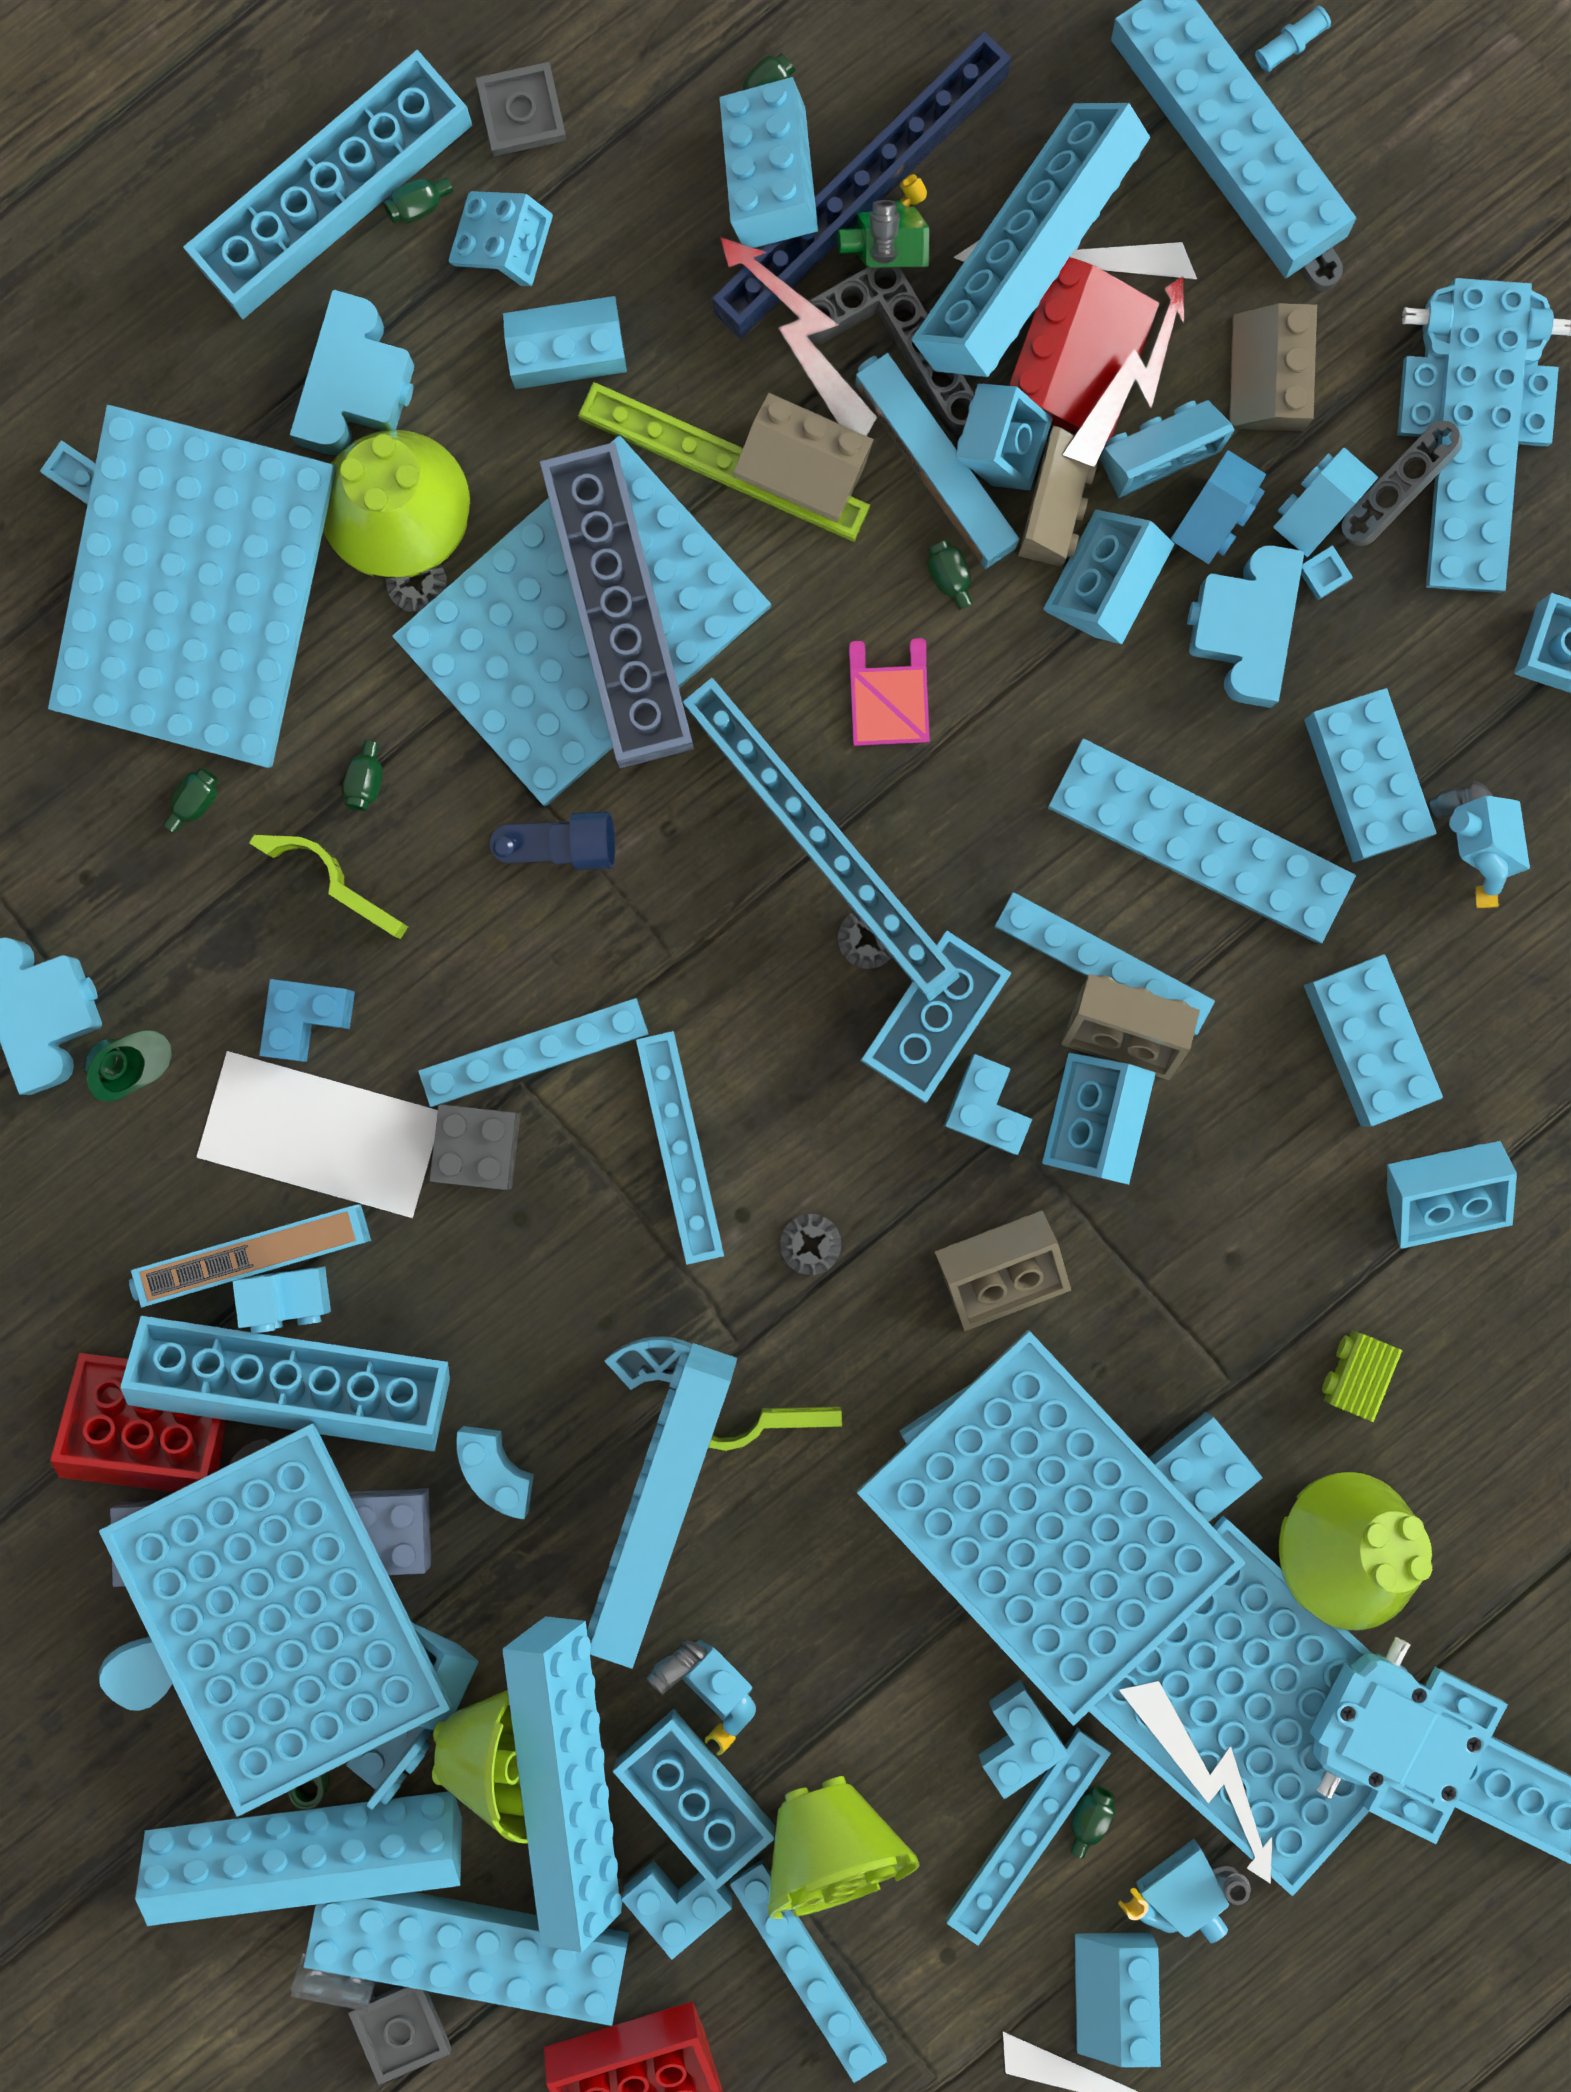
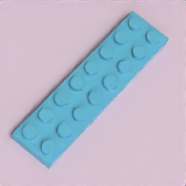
(1201, 841)

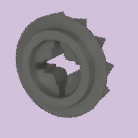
(409, 598)
(863, 957)
(814, 1226)

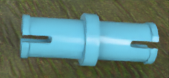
(1293, 39)

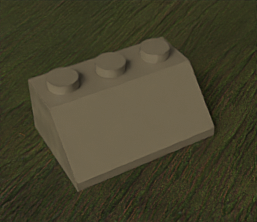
(1273, 368)
(803, 457)
(1056, 503)
(1131, 1026)
(1003, 1270)

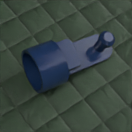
(583, 841)

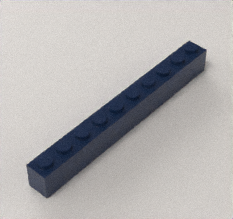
(868, 179)

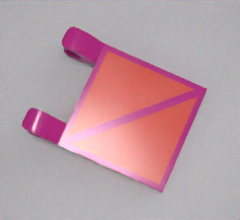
(889, 701)

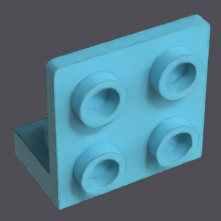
(502, 234)
(385, 1764)

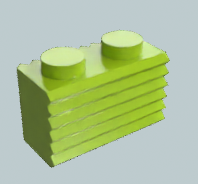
(1361, 1375)

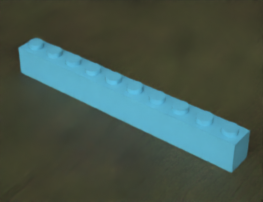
(821, 840)

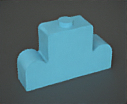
(351, 378)
(1249, 623)
(41, 1011)

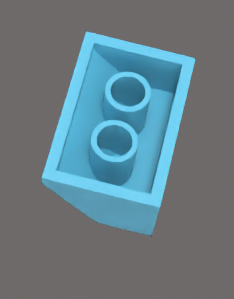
(564, 342)
(1165, 446)
(1109, 575)
(1099, 1117)
(1451, 1194)
(1118, 1998)

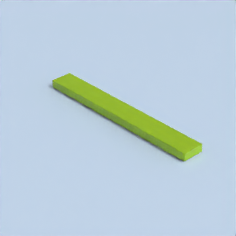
(698, 452)

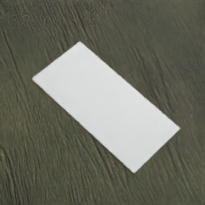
(319, 1134)

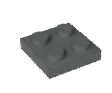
(521, 109)
(400, 2032)

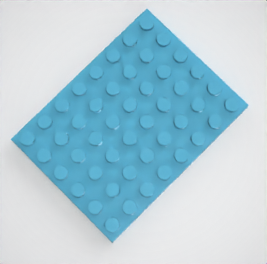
(191, 586)
(514, 646)
(1050, 1527)
(275, 1619)
(1251, 1678)

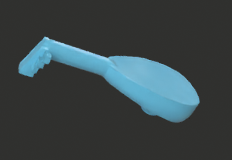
(134, 1675)

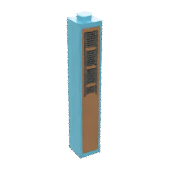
(935, 460)
(249, 1255)

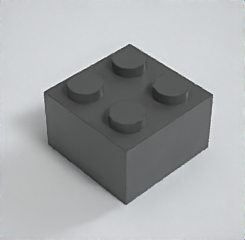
(475, 1147)

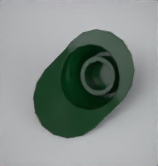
(126, 1064)

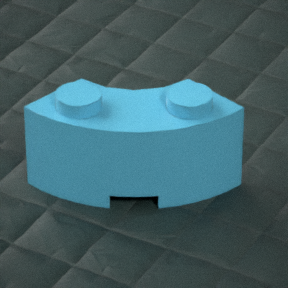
(647, 1359)
(492, 1473)

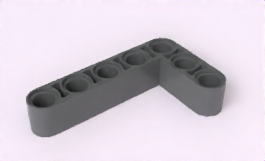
(886, 303)

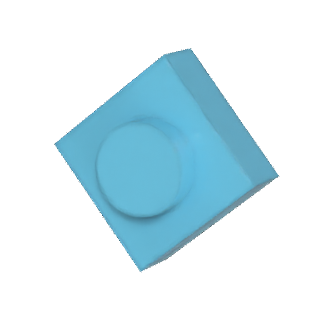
(1325, 573)

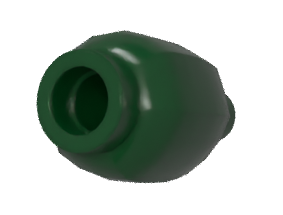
(768, 71)
(416, 200)
(950, 572)
(363, 778)
(191, 798)
(1092, 1819)

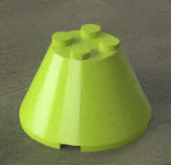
(396, 504)
(1353, 1551)
(480, 1764)
(831, 1850)

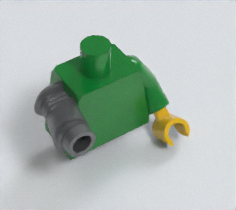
(891, 232)

